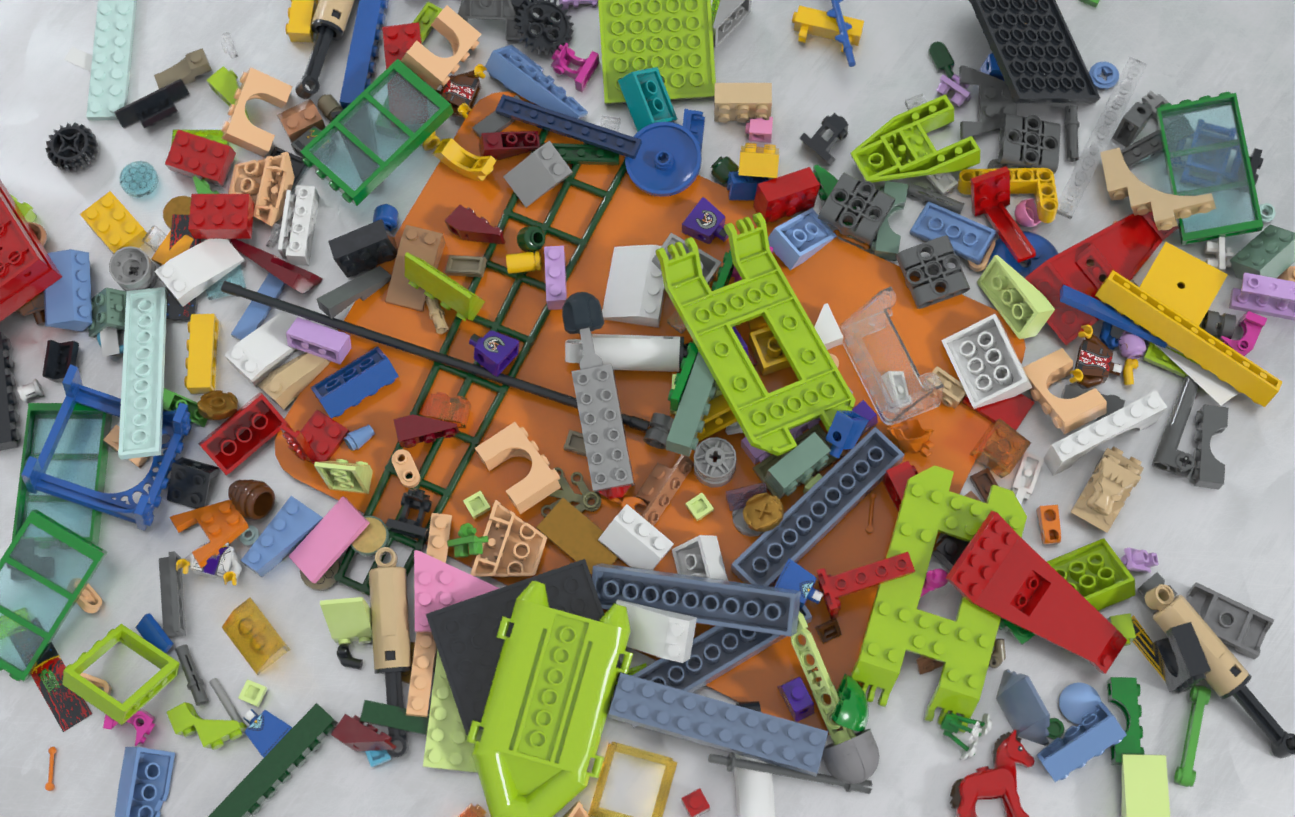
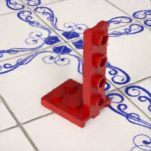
(988, 197)
(317, 438)
(861, 579)

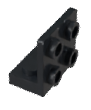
(190, 482)

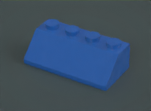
(355, 382)

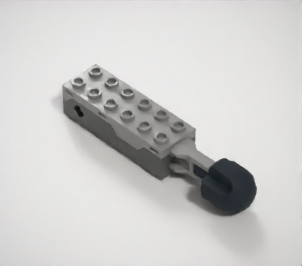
(598, 402)

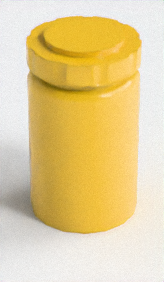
(523, 262)

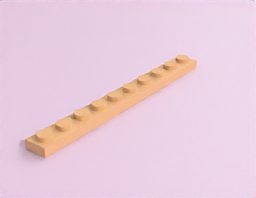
(425, 644)

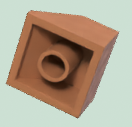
(300, 119)

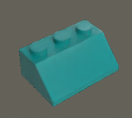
(647, 98)

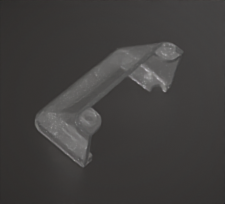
(885, 363)

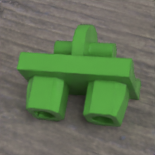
(468, 538)

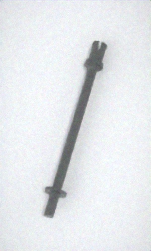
(731, 762)

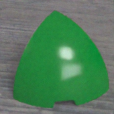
(852, 707)

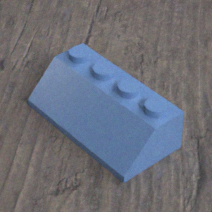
(69, 299)

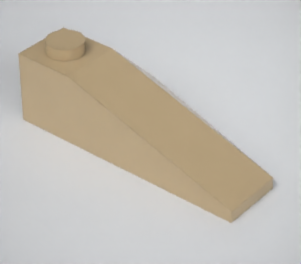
(292, 378)

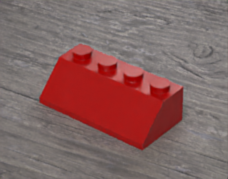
(242, 433)

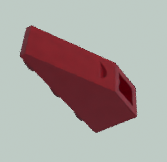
(508, 144)
(470, 227)
(418, 429)
(360, 737)

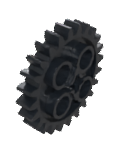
(543, 25)

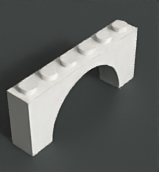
(1135, 415)

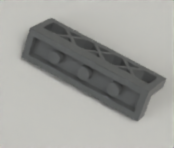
(172, 596)

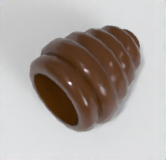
(252, 498)

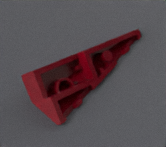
(288, 273)

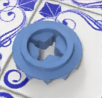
(1109, 70)

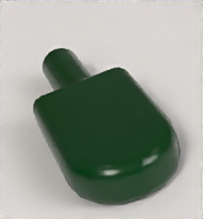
(941, 58)

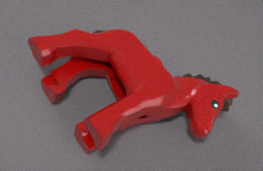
(995, 782)

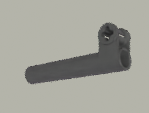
(1167, 455)

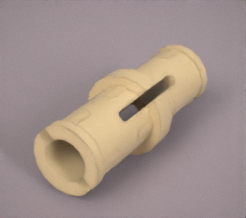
(437, 315)

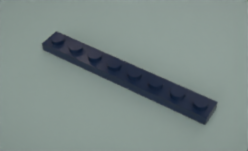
(568, 126)

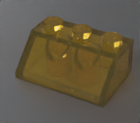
(254, 636)

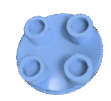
(1077, 701)

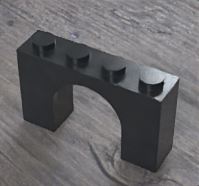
(1181, 658)

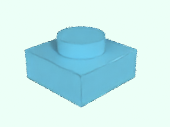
(377, 757)

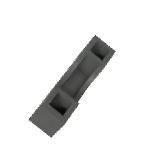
(1208, 470)

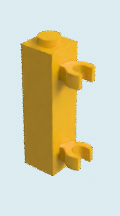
(819, 24)

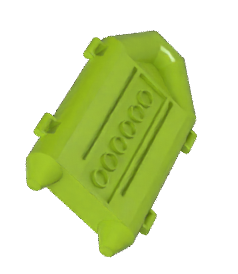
(547, 705)

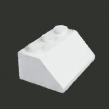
(635, 540)
(700, 558)

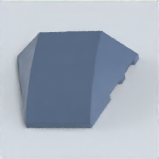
(1023, 707)

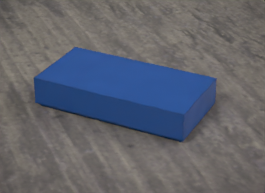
(153, 633)

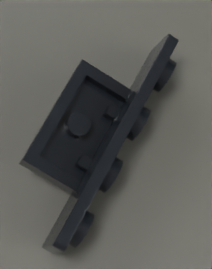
(153, 106)

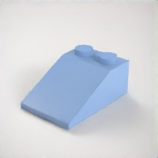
(800, 238)

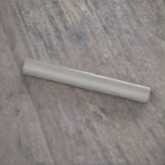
(225, 700)

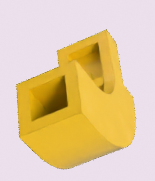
(463, 161)

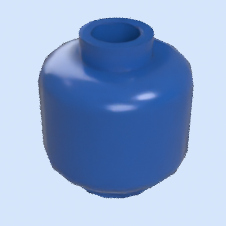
(388, 214)

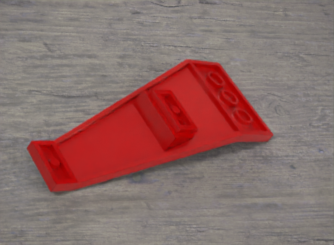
(1117, 247)
(1021, 587)

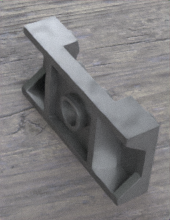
(1246, 626)

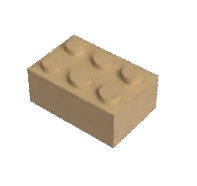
(742, 101)

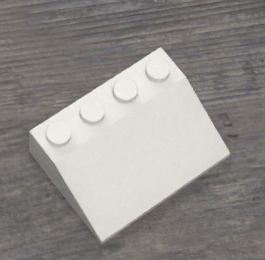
(634, 287)
(986, 362)

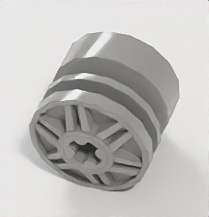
(129, 261)
(714, 473)

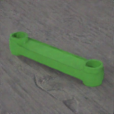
(1184, 773)

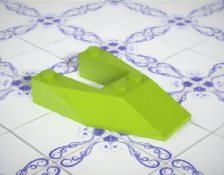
(905, 151)

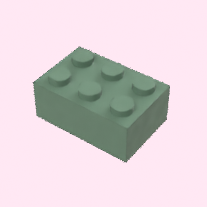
(1266, 254)
(798, 465)

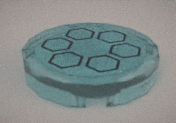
(138, 179)

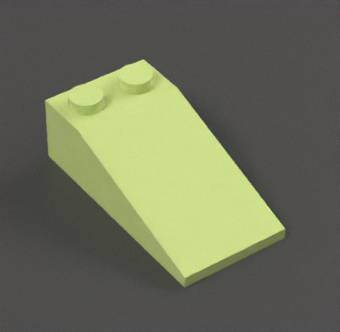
(1015, 298)
(345, 476)
(348, 620)
(1144, 786)

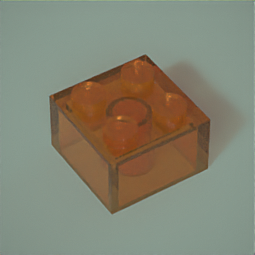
(1000, 448)

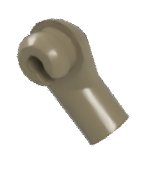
(998, 654)

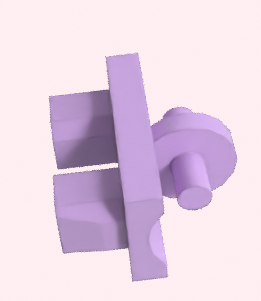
(961, 95)
(1139, 560)

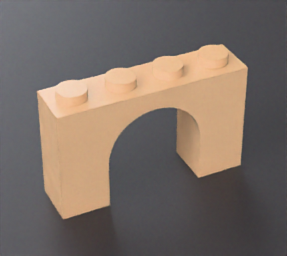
(436, 69)
(238, 127)
(1065, 413)
(514, 443)

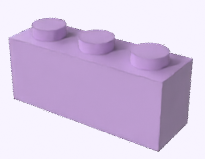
(555, 277)
(318, 340)

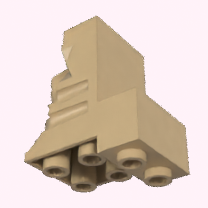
(1108, 489)

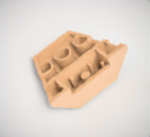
(266, 183)
(511, 548)

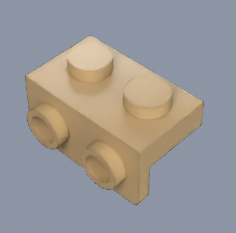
(953, 389)

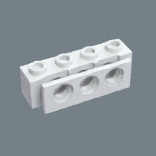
(298, 225)

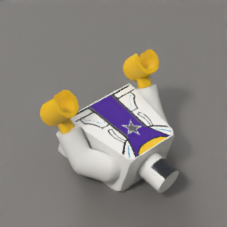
(221, 567)

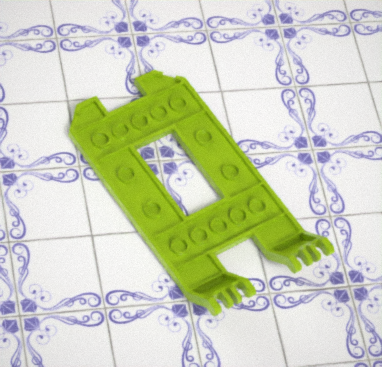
(764, 293)
(901, 627)

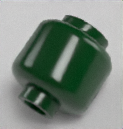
(722, 167)
(531, 238)

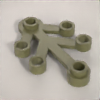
(570, 496)

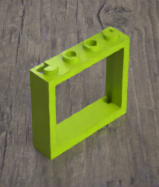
(101, 700)

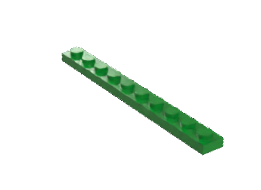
(681, 379)

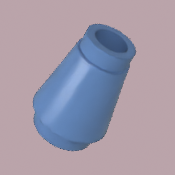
(358, 437)

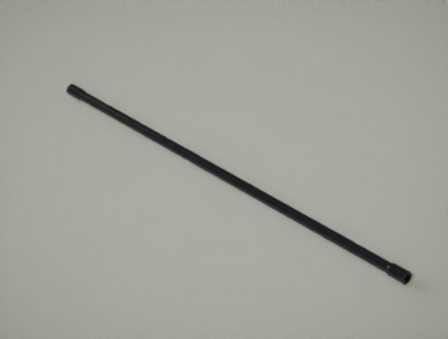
(239, 291)

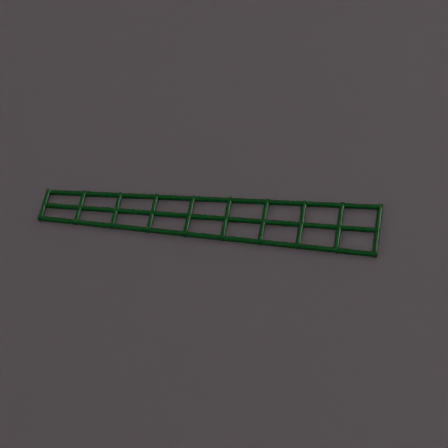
(471, 378)

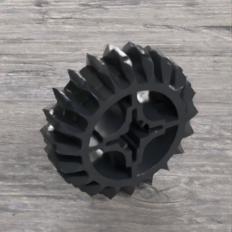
(67, 157)

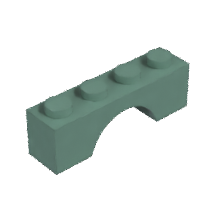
(887, 241)

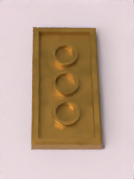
(575, 535)

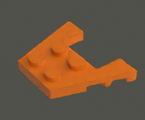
(219, 523)

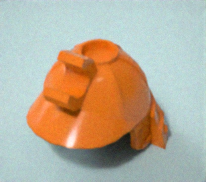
(912, 436)

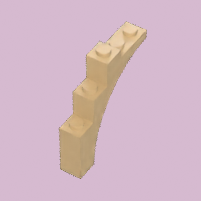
(1143, 199)

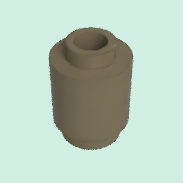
(327, 105)

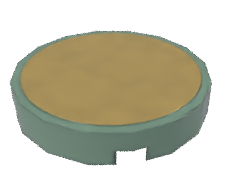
(372, 537)

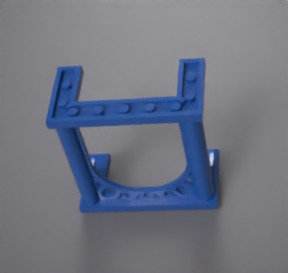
(174, 424)

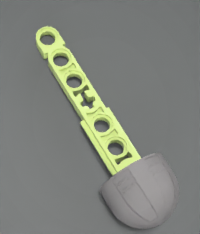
(851, 755)

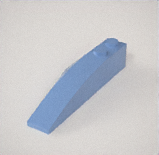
(526, 79)
(143, 782)

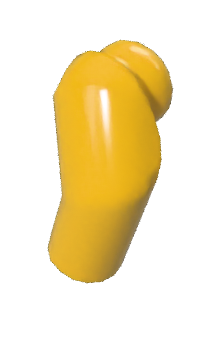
(1129, 365)

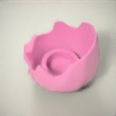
(1026, 213)

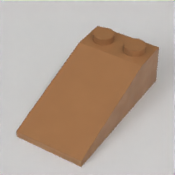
(420, 243)

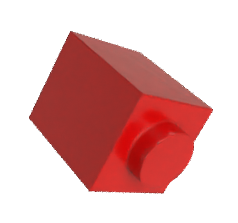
(695, 803)

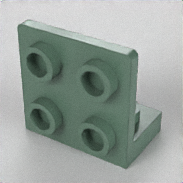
(108, 310)

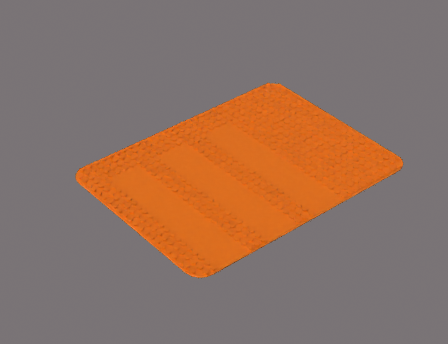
(834, 275)

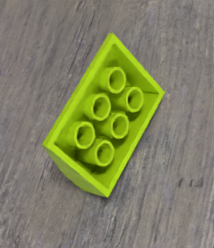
(442, 287)
(1096, 574)

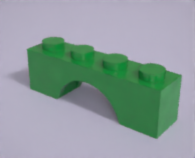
(1124, 694)

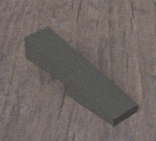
(360, 287)

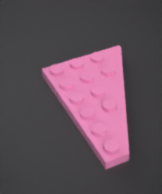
(440, 586)

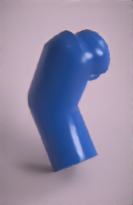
(1106, 338)

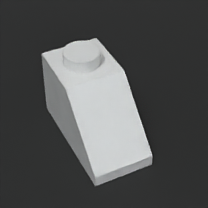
(828, 328)

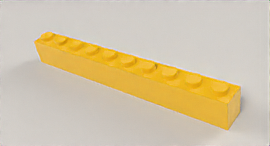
(1189, 339)

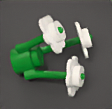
(952, 723)

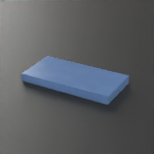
(967, 237)

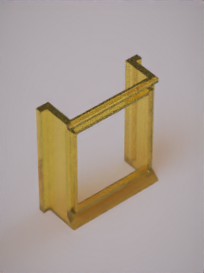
(670, 767)

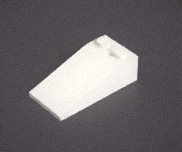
(198, 268)
(263, 349)
(660, 632)

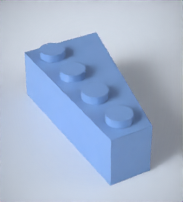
(281, 536)
(1082, 743)

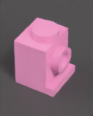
(759, 129)

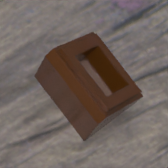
(828, 630)

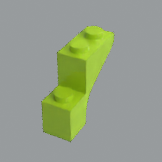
(211, 732)

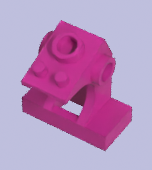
(565, 56)
(1251, 326)
(141, 728)

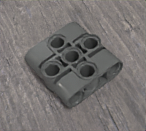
(1039, 136)
(845, 189)
(950, 279)

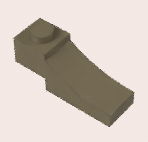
(187, 69)

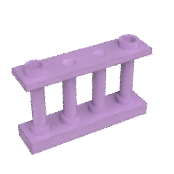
(1265, 296)

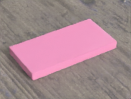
(329, 539)

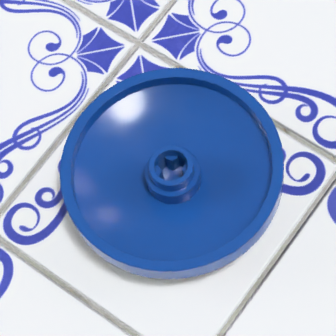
(666, 160)

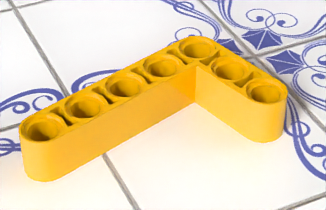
(1023, 181)

